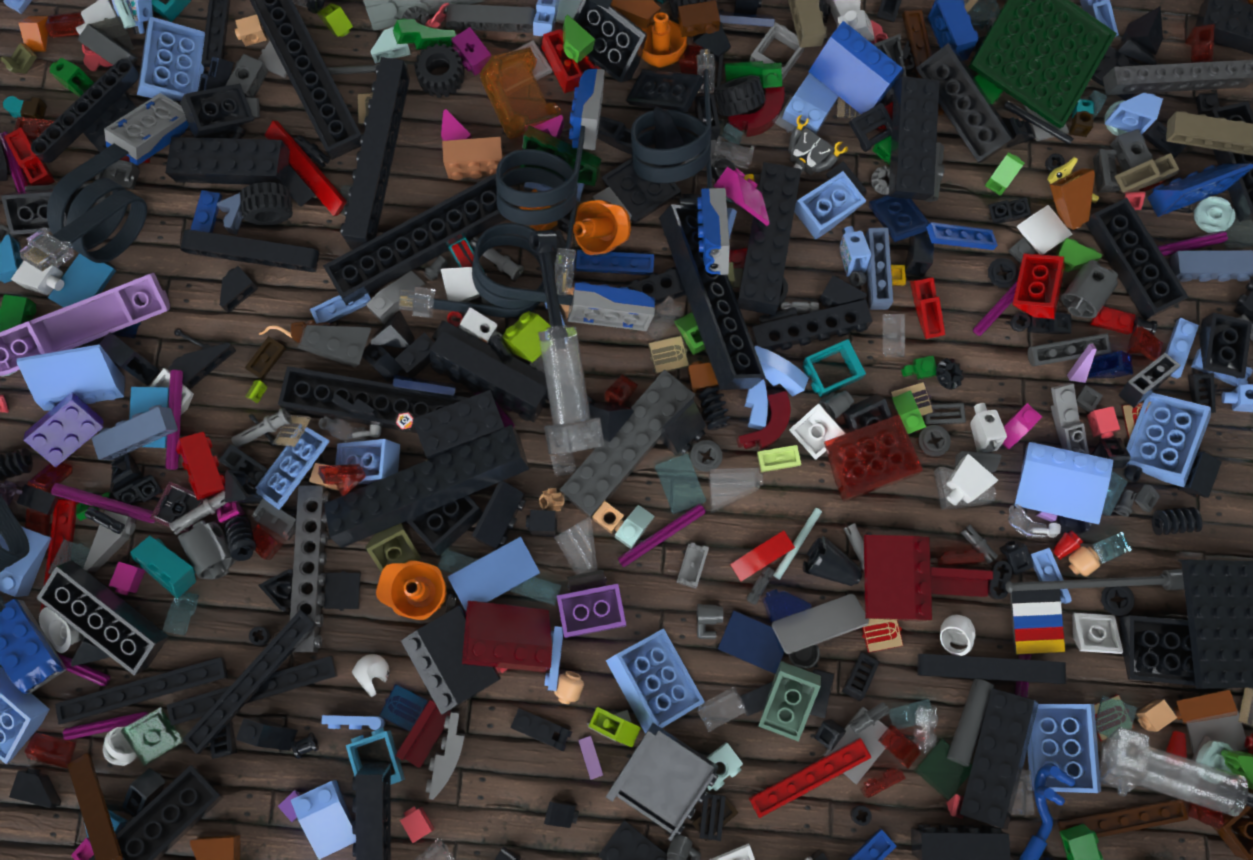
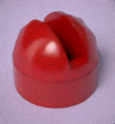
(457, 315)

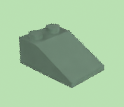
(790, 701)

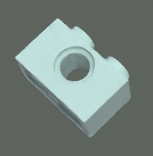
(730, 760)

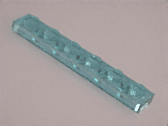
(533, 588)

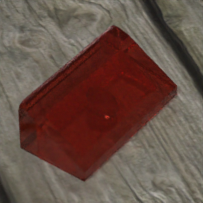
(63, 24)
(50, 750)

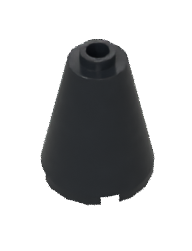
(831, 563)

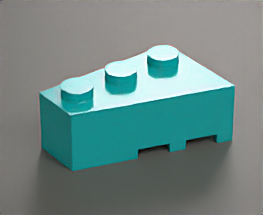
(164, 566)

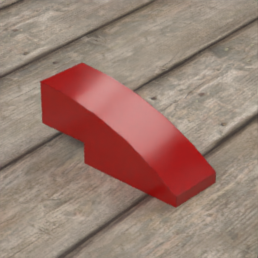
(34, 168)
(928, 307)
(762, 556)

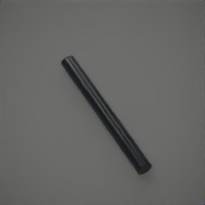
(1038, 122)

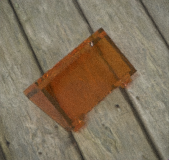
(515, 92)

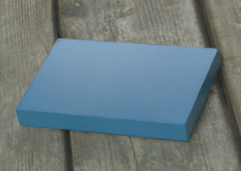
(82, 281)
(145, 397)

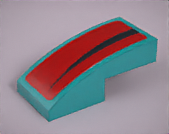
(463, 253)

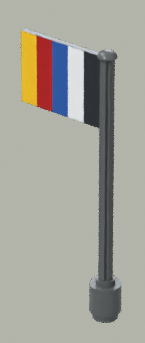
(1039, 613)

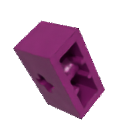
(471, 51)

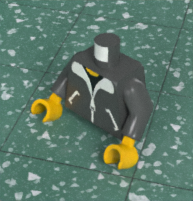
(810, 151)

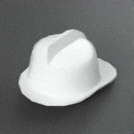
(58, 630)

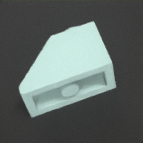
(388, 48)
(634, 526)

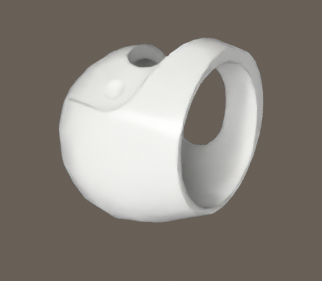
(959, 631)
(369, 668)
(117, 749)

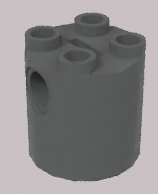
(1089, 290)
(207, 550)

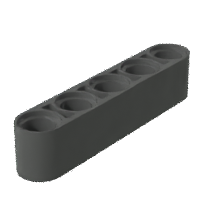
(490, 18)

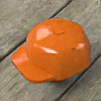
(664, 42)
(601, 226)
(412, 589)

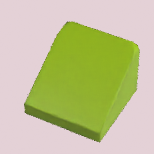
(256, 391)

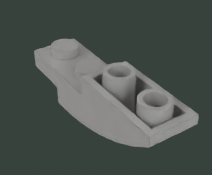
(1066, 419)
(445, 763)

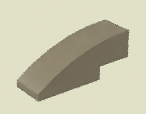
(1147, 173)

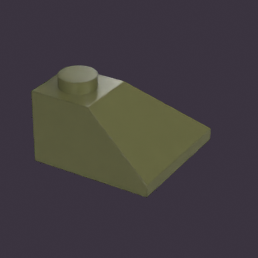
(392, 546)

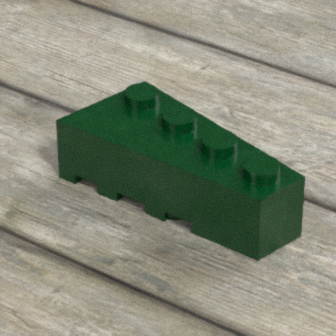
(539, 140)

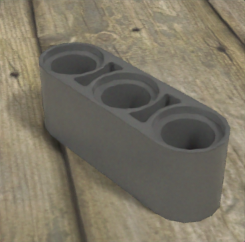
(104, 45)

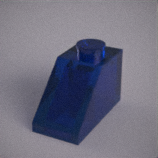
(1111, 365)
(783, 605)

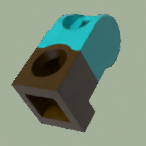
(20, 108)
(1082, 118)

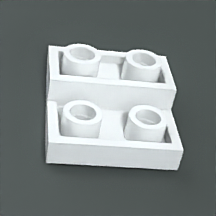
(1044, 230)

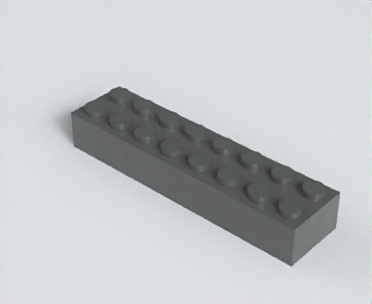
(613, 463)

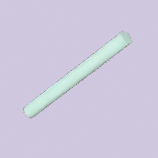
(797, 543)

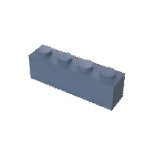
(1212, 265)
(879, 269)
(134, 433)

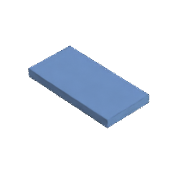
(494, 573)

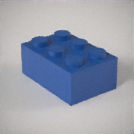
(953, 26)

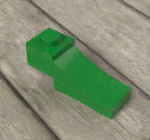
(410, 31)
(769, 74)

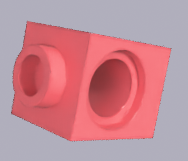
(1103, 422)
(416, 823)

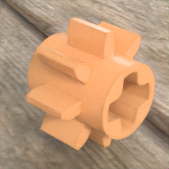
(551, 500)

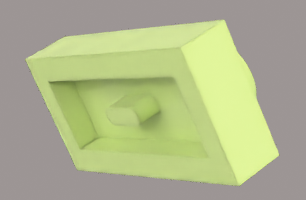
(779, 458)

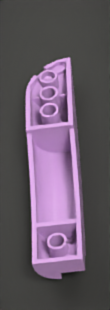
(83, 321)

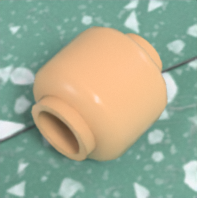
(1084, 561)
(569, 687)

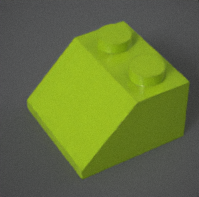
(523, 336)

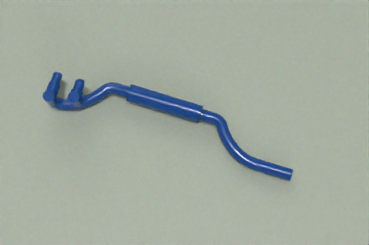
(1038, 842)

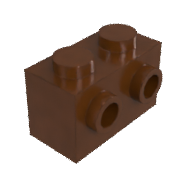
(698, 18)

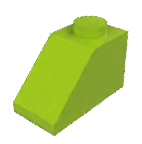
(335, 20)
(614, 727)

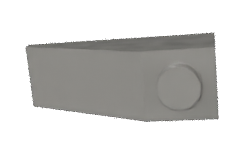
(386, 301)
(108, 542)

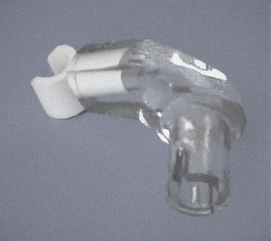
(347, 433)
(1023, 524)

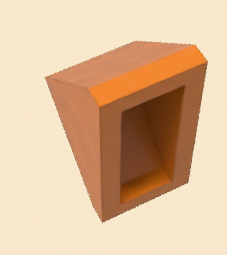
(34, 32)

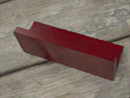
(960, 582)
(423, 735)

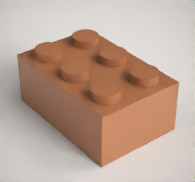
(472, 157)

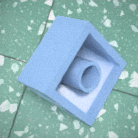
(1136, 113)

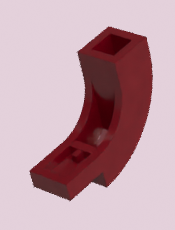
(764, 118)
(779, 416)

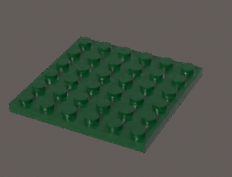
(1043, 54)

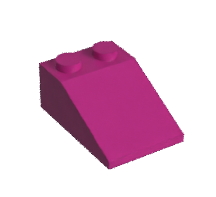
(743, 193)

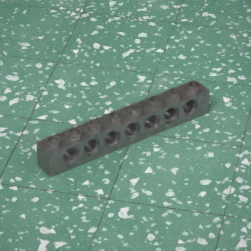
(1178, 77)
(303, 538)

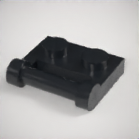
(870, 121)

